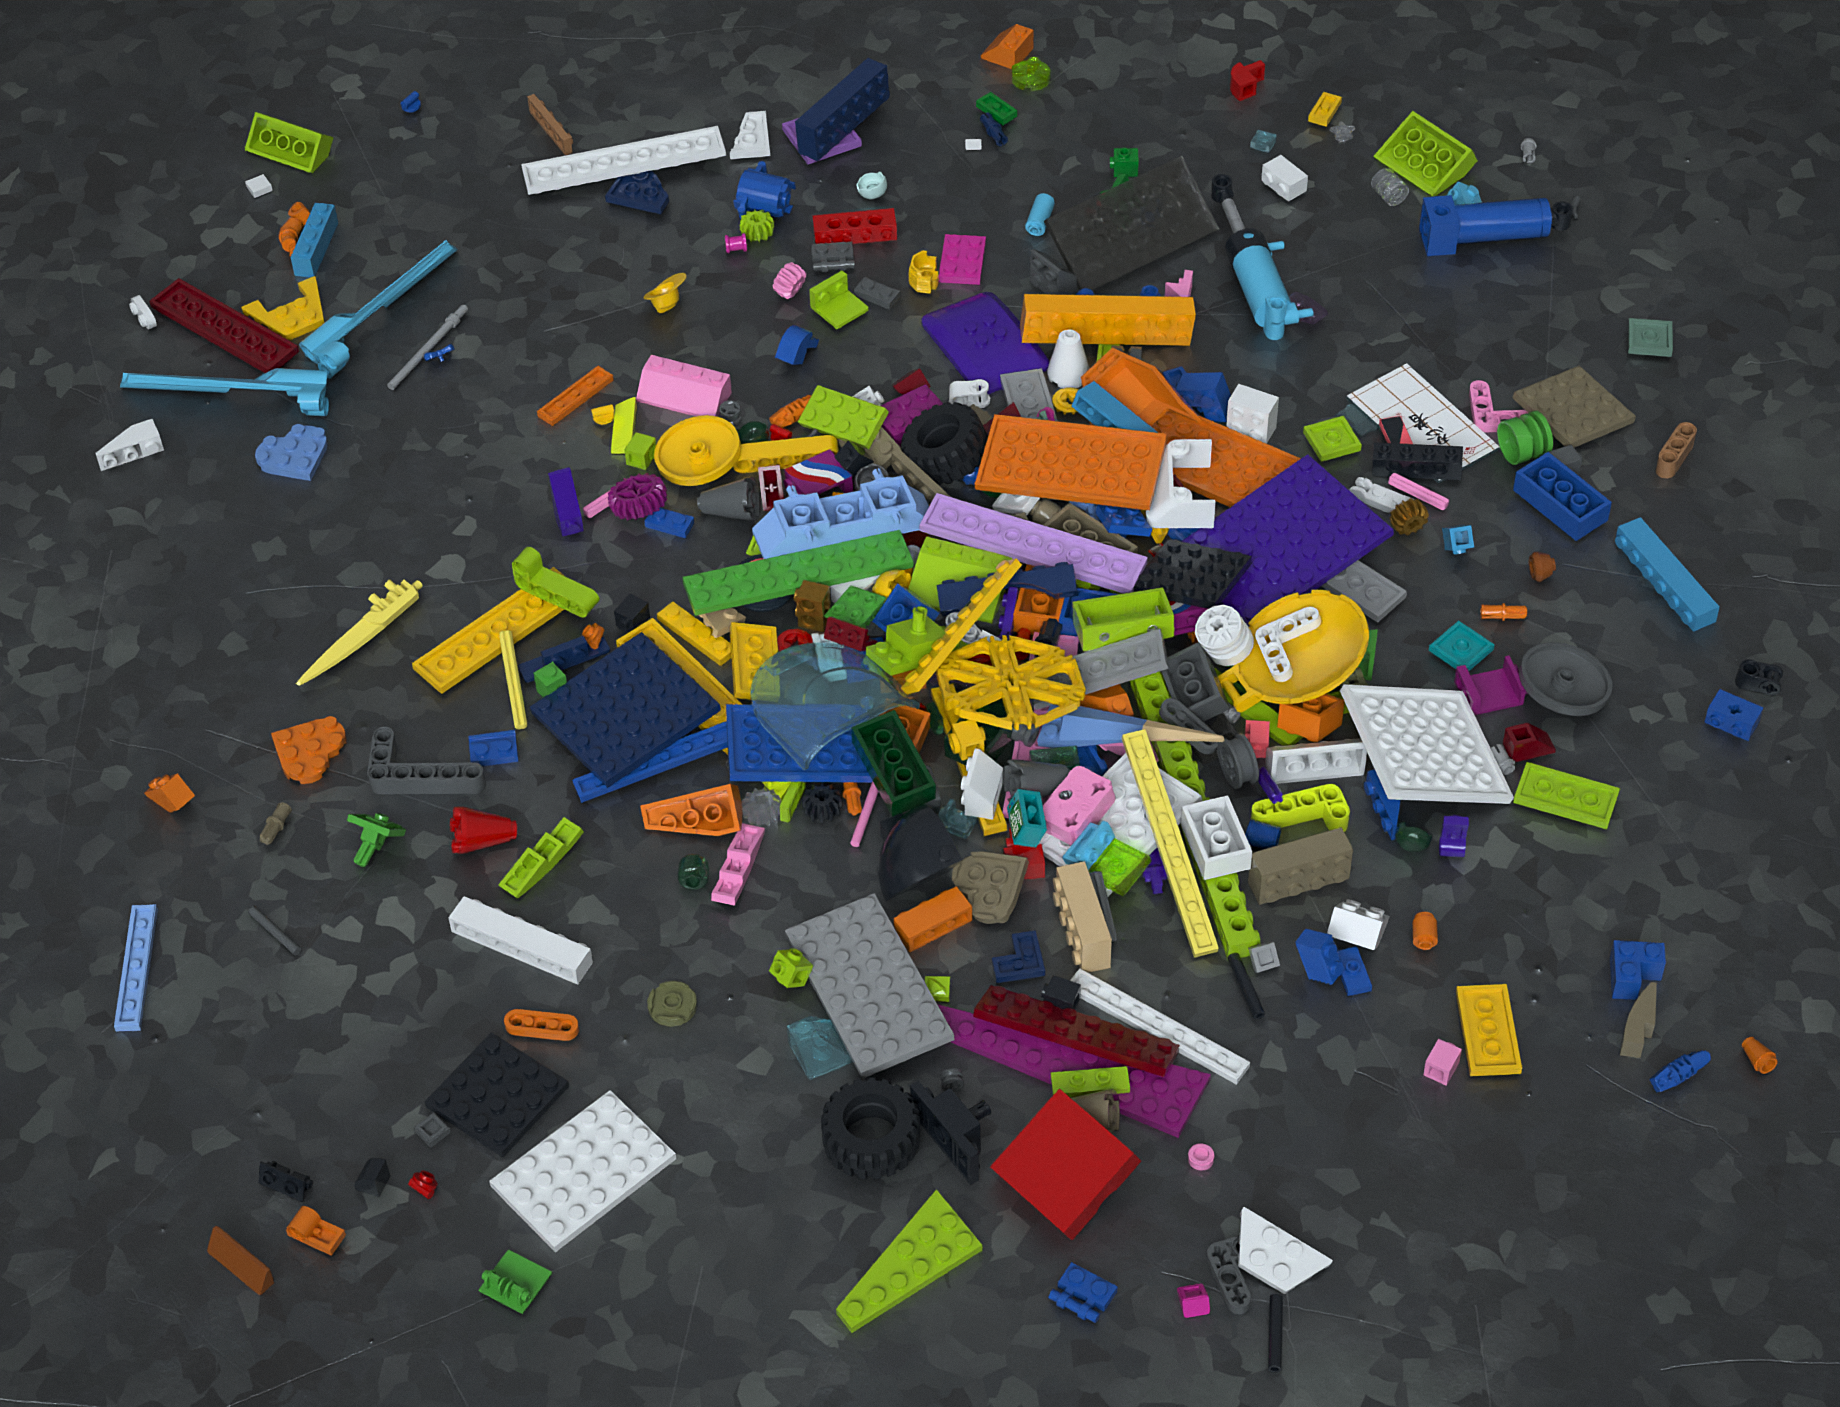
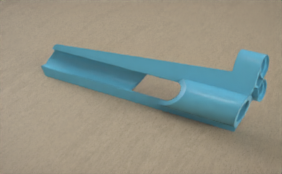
(326, 343)

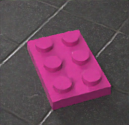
(962, 259)

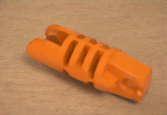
(790, 413)

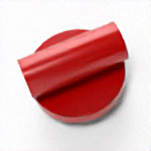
(779, 433)
(424, 1183)

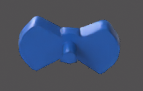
(432, 355)

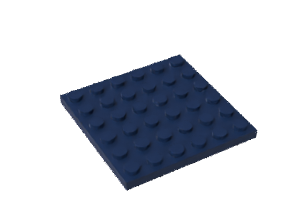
(625, 709)

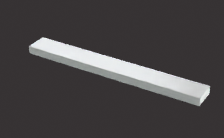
(1157, 1024)

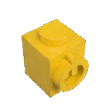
(965, 738)

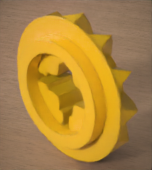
(1060, 397)

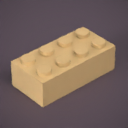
(1082, 917)

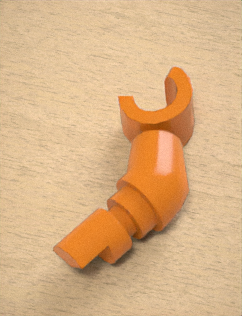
(292, 227)

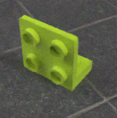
(835, 302)

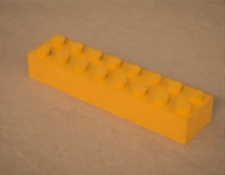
(1108, 319)

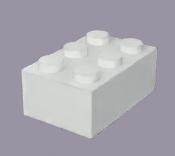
(1216, 837)

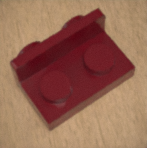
(848, 634)

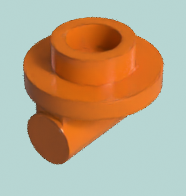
(593, 635)

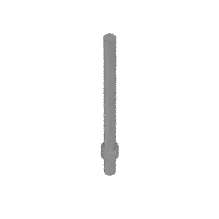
(450, 322)

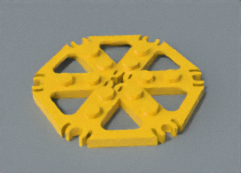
(1027, 679)

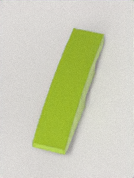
(541, 859)

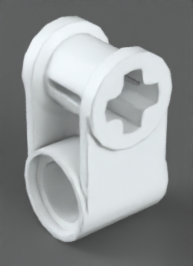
(968, 393)

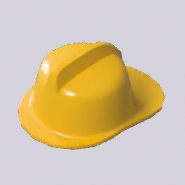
(666, 293)

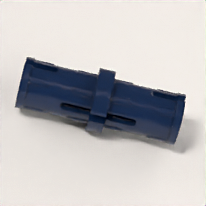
(993, 129)

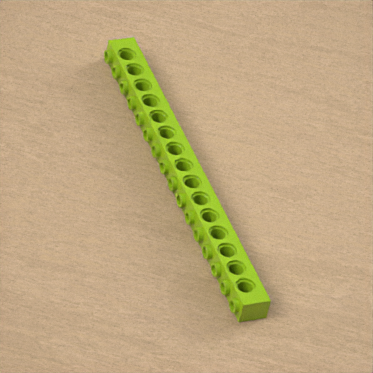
(1174, 757)

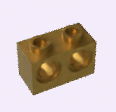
(812, 605)

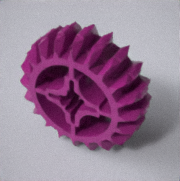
(637, 496)

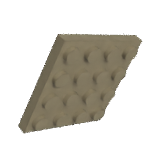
(1575, 406)

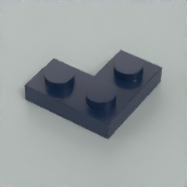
(1024, 964)

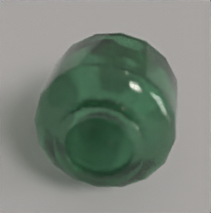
(693, 872)

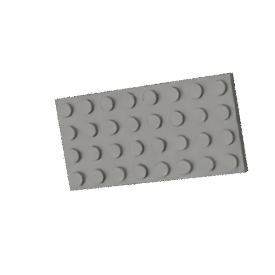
(870, 986)

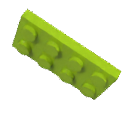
(843, 416)
(1566, 795)

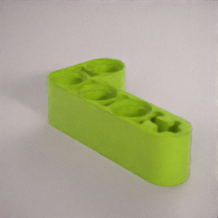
(551, 586)

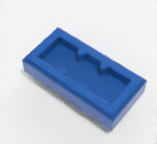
(1354, 973)

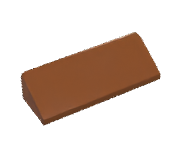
(239, 1261)

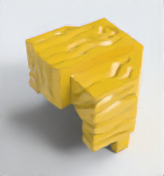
(923, 273)

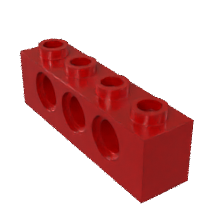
(855, 226)

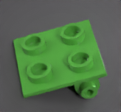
(856, 606)
(514, 1281)

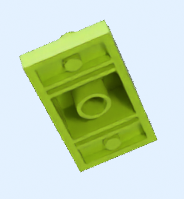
(907, 643)

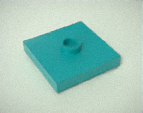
(1461, 646)

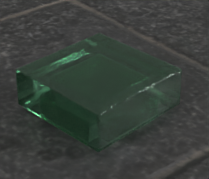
(936, 718)

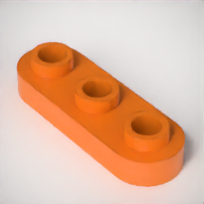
(532, 1021)

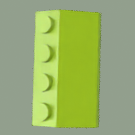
(288, 142)

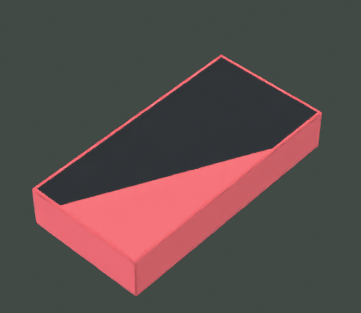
(1395, 430)

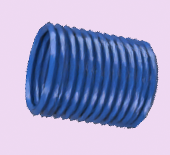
(1262, 834)

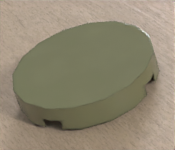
(672, 1003)

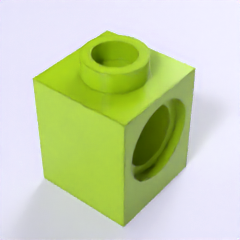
(640, 451)

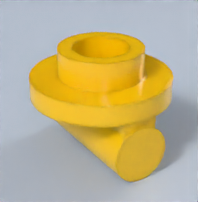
(603, 414)

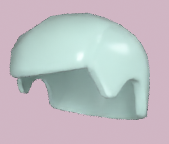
(872, 185)

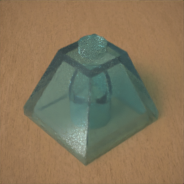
(817, 1046)

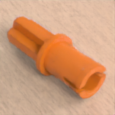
(1503, 612)
(852, 796)

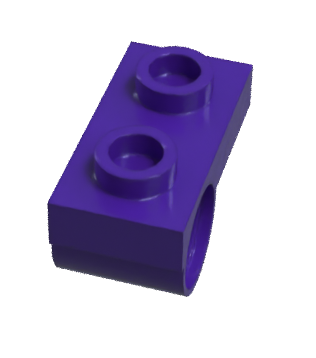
(1453, 836)

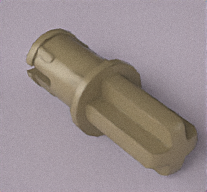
(275, 823)

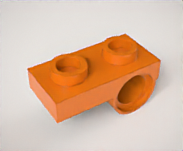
(314, 1231)

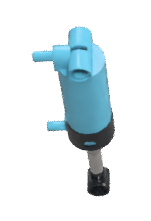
(1255, 268)

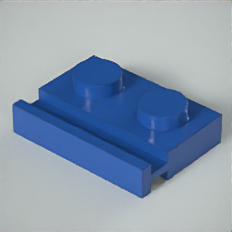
(493, 748)

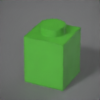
(549, 679)

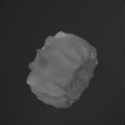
(761, 807)

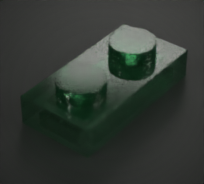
(1060, 755)

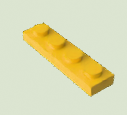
(695, 633)

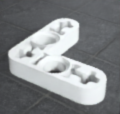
(1278, 636)

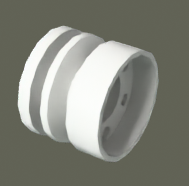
(1224, 635)

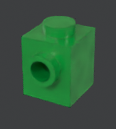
(1125, 162)

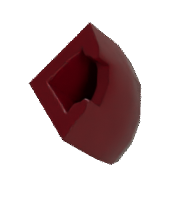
(910, 382)

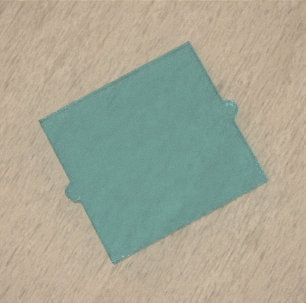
(1357, 420)

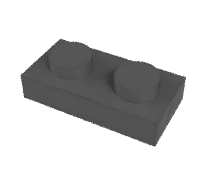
(877, 293)

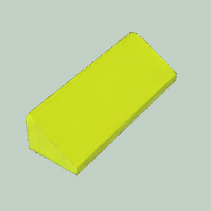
(623, 425)

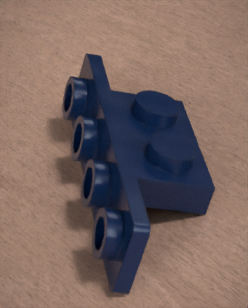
(563, 656)

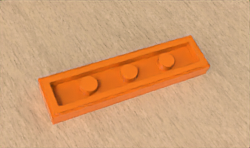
(575, 395)

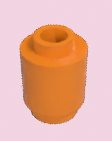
(1424, 930)

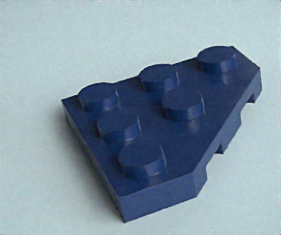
(639, 191)

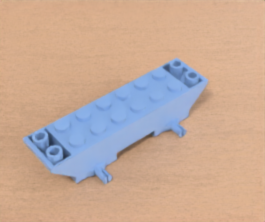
(811, 522)

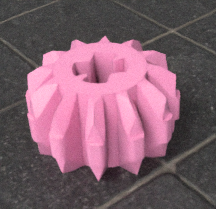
(789, 280)

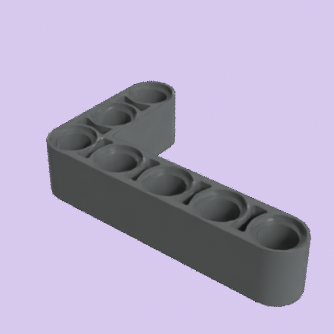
(418, 778)

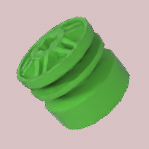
(1525, 437)

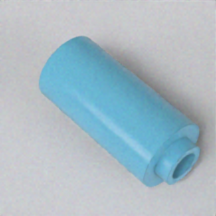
(1040, 211)

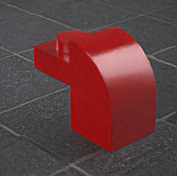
(1245, 79)
(1035, 856)

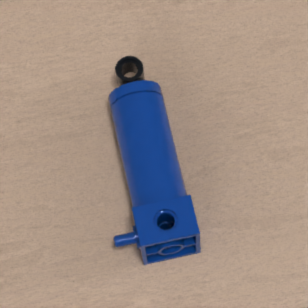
(1448, 224)

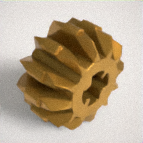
(1409, 516)

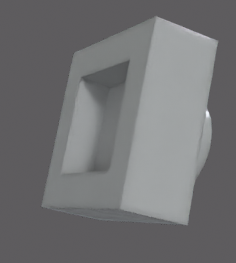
(1264, 956)

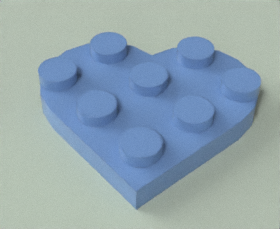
(293, 455)

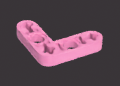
(1492, 418)

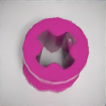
(735, 243)

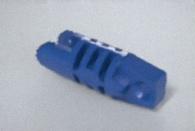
(1679, 1070)

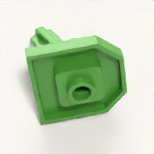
(374, 834)

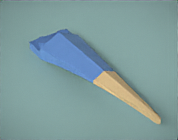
(1096, 727)

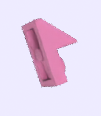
(1180, 289)

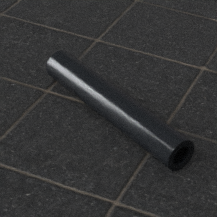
(1246, 986)
(1275, 1333)

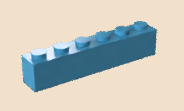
(1667, 574)

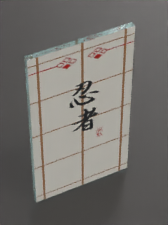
(1425, 413)

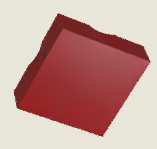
(1065, 1164)

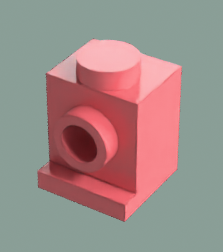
(1258, 736)

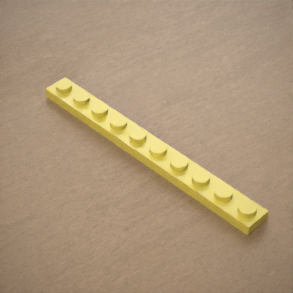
(1170, 843)

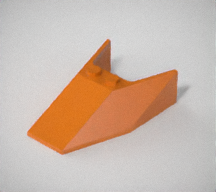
(1137, 386)

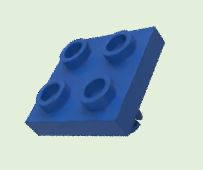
(1123, 521)

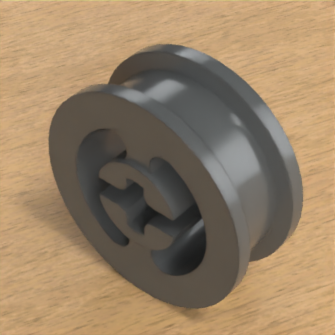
(1238, 761)

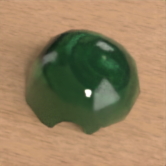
(753, 432)
(1412, 838)

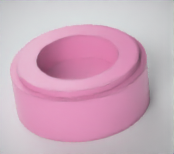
(1201, 1156)

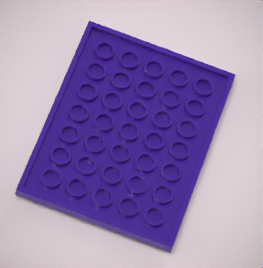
(1298, 532)

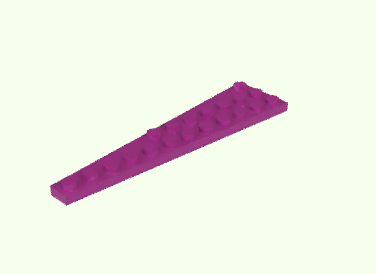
(1152, 1099)

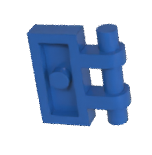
(1086, 1287)

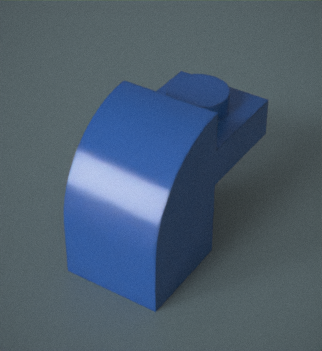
(795, 344)

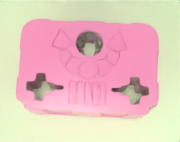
(1077, 802)

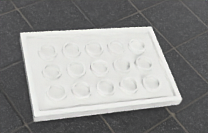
(1127, 814)
(582, 1170)

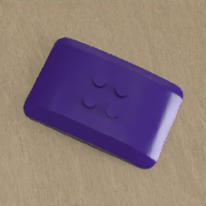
(983, 339)

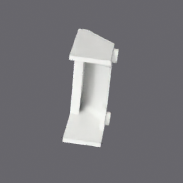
(1174, 505)

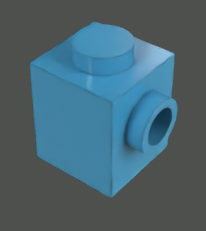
(1458, 538)

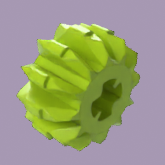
(757, 225)

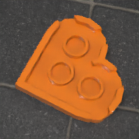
(308, 747)

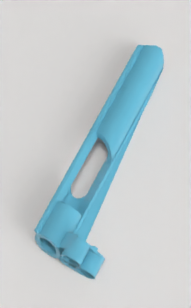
(300, 383)

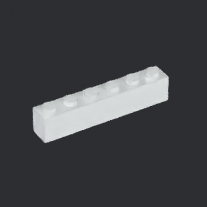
(521, 940)

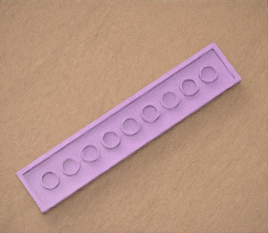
(1032, 543)

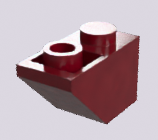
(1526, 742)

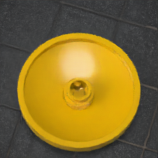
(697, 450)

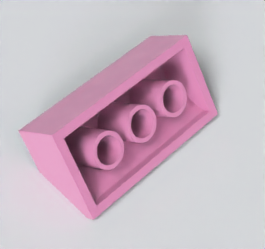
(683, 387)

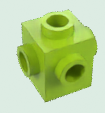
(791, 968)

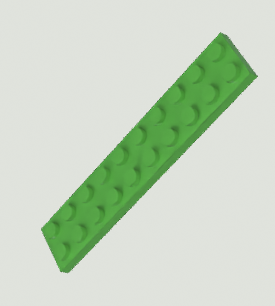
(785, 573)

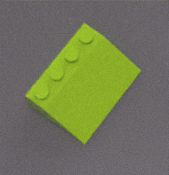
(1426, 155)
(951, 561)

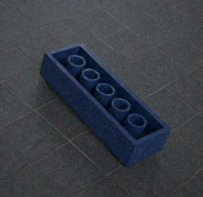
(842, 109)

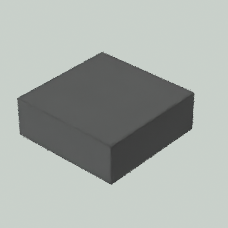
(432, 1130)

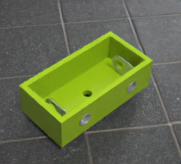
(1121, 617)

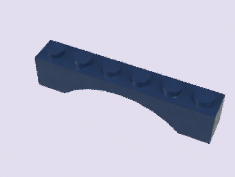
(1053, 581)

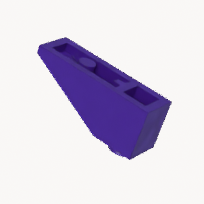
(565, 502)

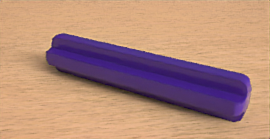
(1270, 786)

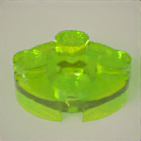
(1023, 74)

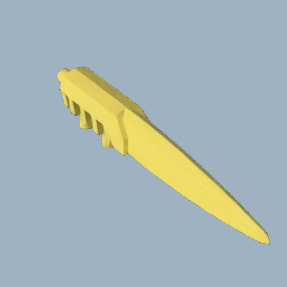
(378, 618)

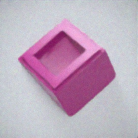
(1193, 1300)

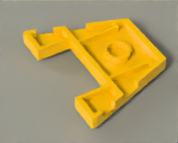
(293, 318)

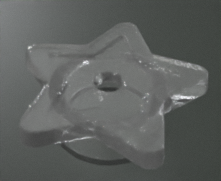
(1342, 132)

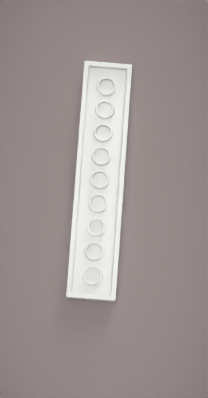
(623, 160)

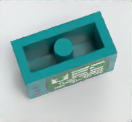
(1026, 818)

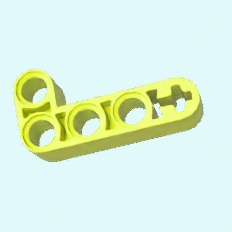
(1303, 806)

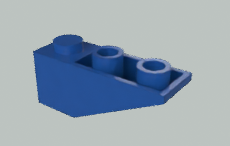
(1387, 808)

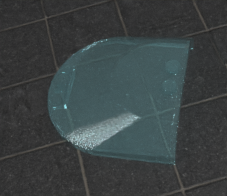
(819, 693)

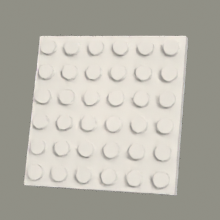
(1426, 744)

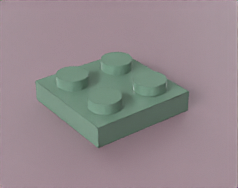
(1650, 337)

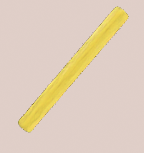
(513, 680)

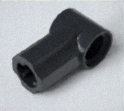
(1049, 633)

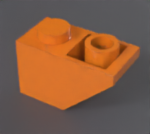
(169, 792)

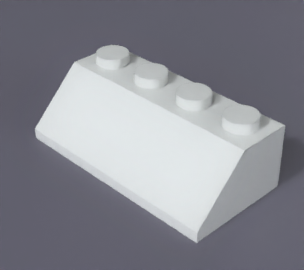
(1316, 760)

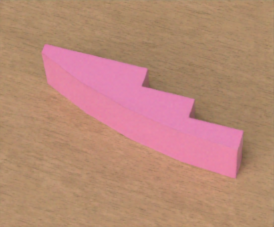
(738, 864)

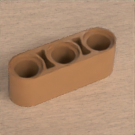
(1676, 450)

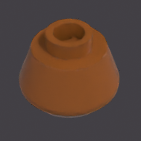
(1541, 566)

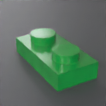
(997, 107)

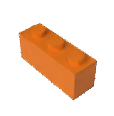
(933, 919)

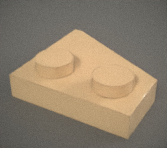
(721, 620)

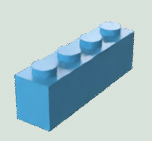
(314, 240)
(1105, 410)

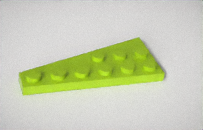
(920, 1254)

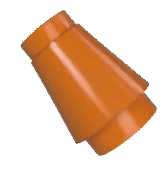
(1759, 1055)

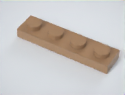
(550, 125)

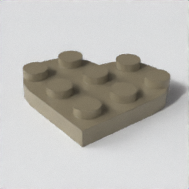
(990, 884)

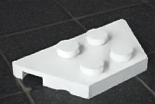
(1275, 1254)

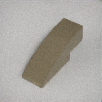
(1640, 1022)

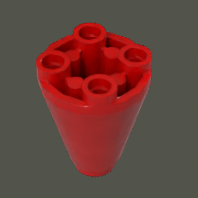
(479, 829)

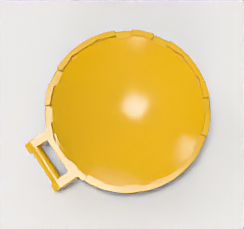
(1318, 658)

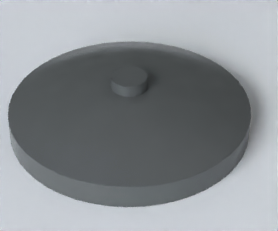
(1565, 679)

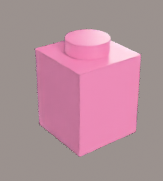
(1442, 1062)

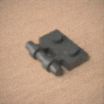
(832, 256)

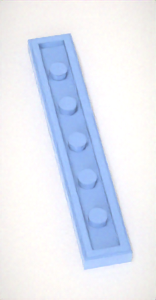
(136, 968)

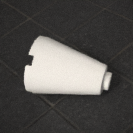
(1068, 360)

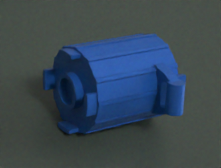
(763, 191)

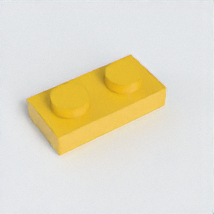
(1325, 109)

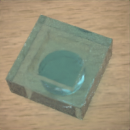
(1263, 141)

